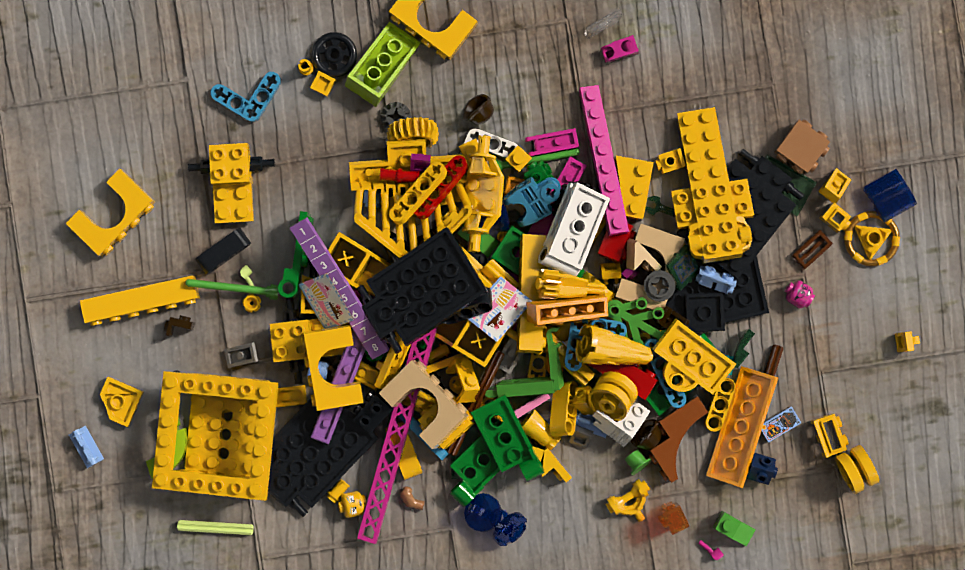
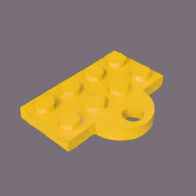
(691, 359)

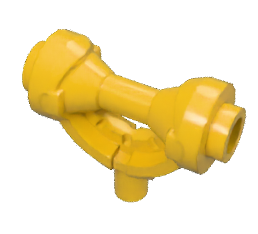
(639, 490)

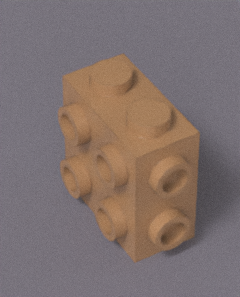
(802, 147)

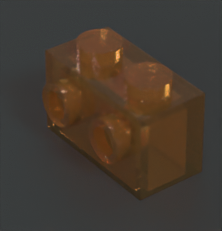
(673, 518)

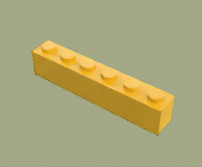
(139, 299)
(529, 337)

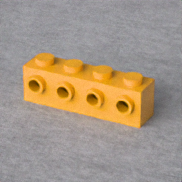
(567, 309)

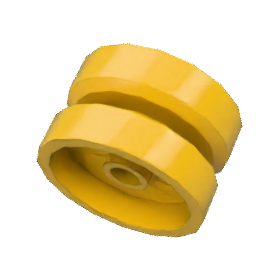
(613, 395)
(857, 469)

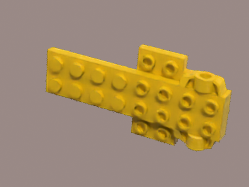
(712, 205)

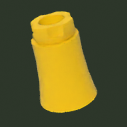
(539, 430)

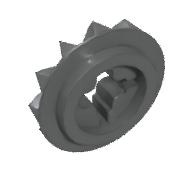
(390, 109)
(667, 280)

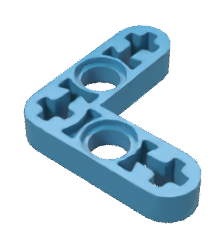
(245, 104)
(573, 333)

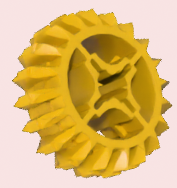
(414, 129)

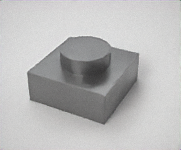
(581, 437)

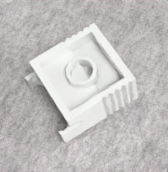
(622, 430)

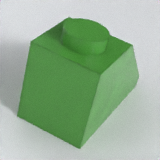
(487, 242)
(734, 528)

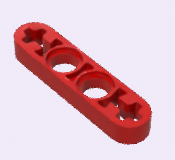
(444, 189)

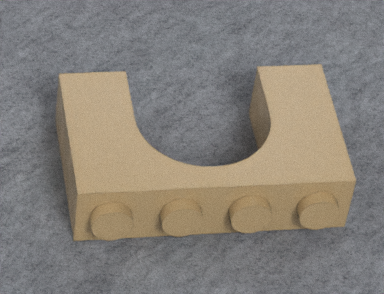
(666, 245)
(449, 414)

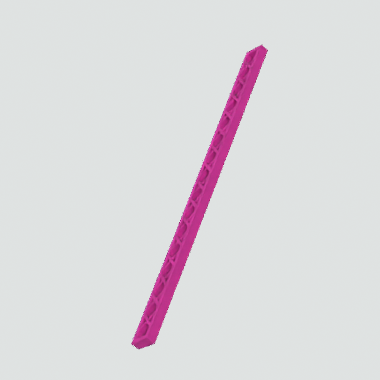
(392, 472)

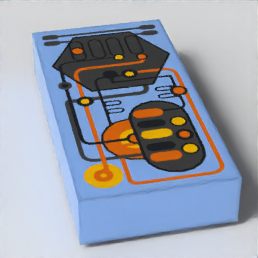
(780, 424)

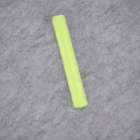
(215, 527)

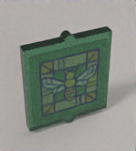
(682, 267)

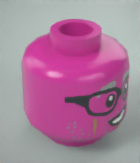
(799, 294)

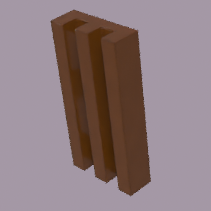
(805, 245)

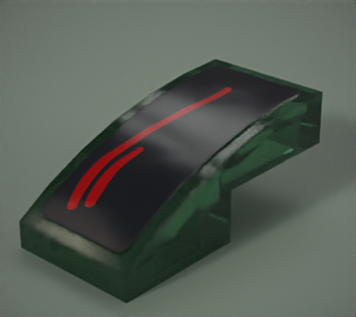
(741, 354)

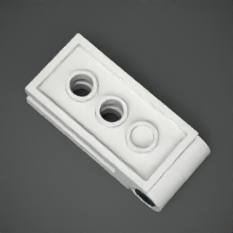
(569, 246)

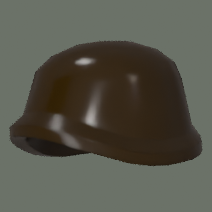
(478, 109)
(647, 435)

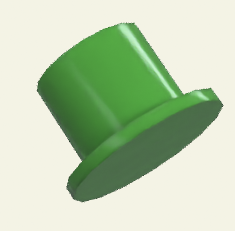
(637, 461)

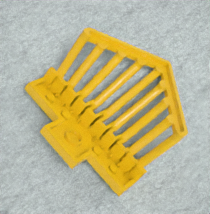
(366, 176)

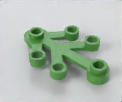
(636, 320)

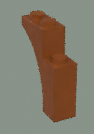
(675, 426)

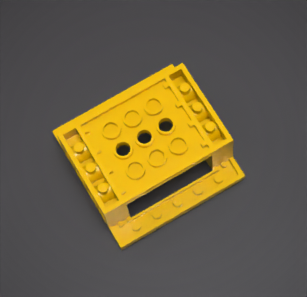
(249, 447)

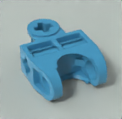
(534, 198)

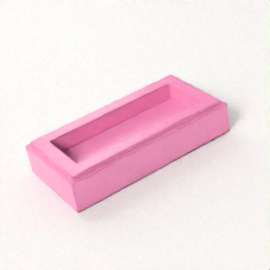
(531, 404)

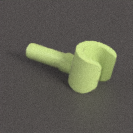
(245, 273)

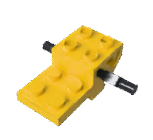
(232, 180)
(287, 340)

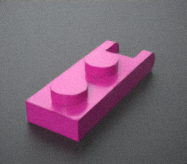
(553, 142)

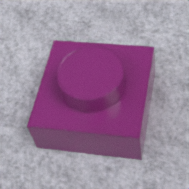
(419, 162)
(630, 273)

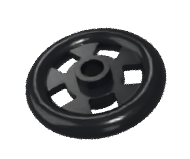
(336, 38)

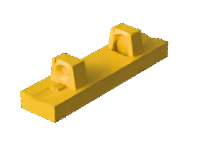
(391, 365)

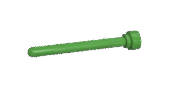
(544, 157)
(269, 291)

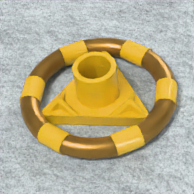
(871, 239)

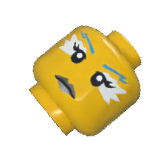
(352, 504)

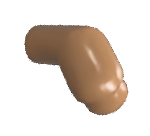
(408, 499)

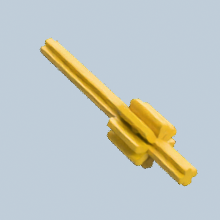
(489, 275)

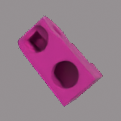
(620, 49)

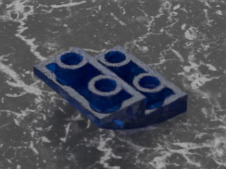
(890, 195)

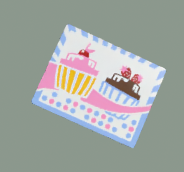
(326, 301)
(507, 308)

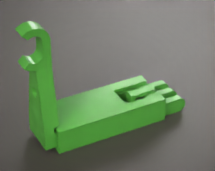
(534, 385)

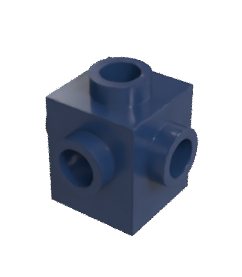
(762, 469)

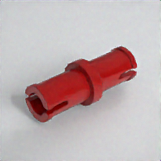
(399, 175)

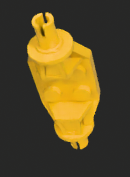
(484, 193)

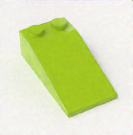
(382, 64)

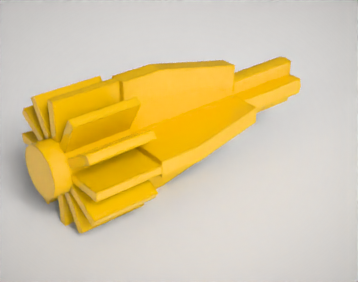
(555, 284)

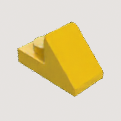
(835, 186)
(550, 462)

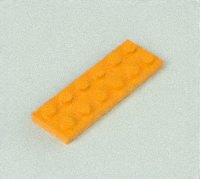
(742, 427)

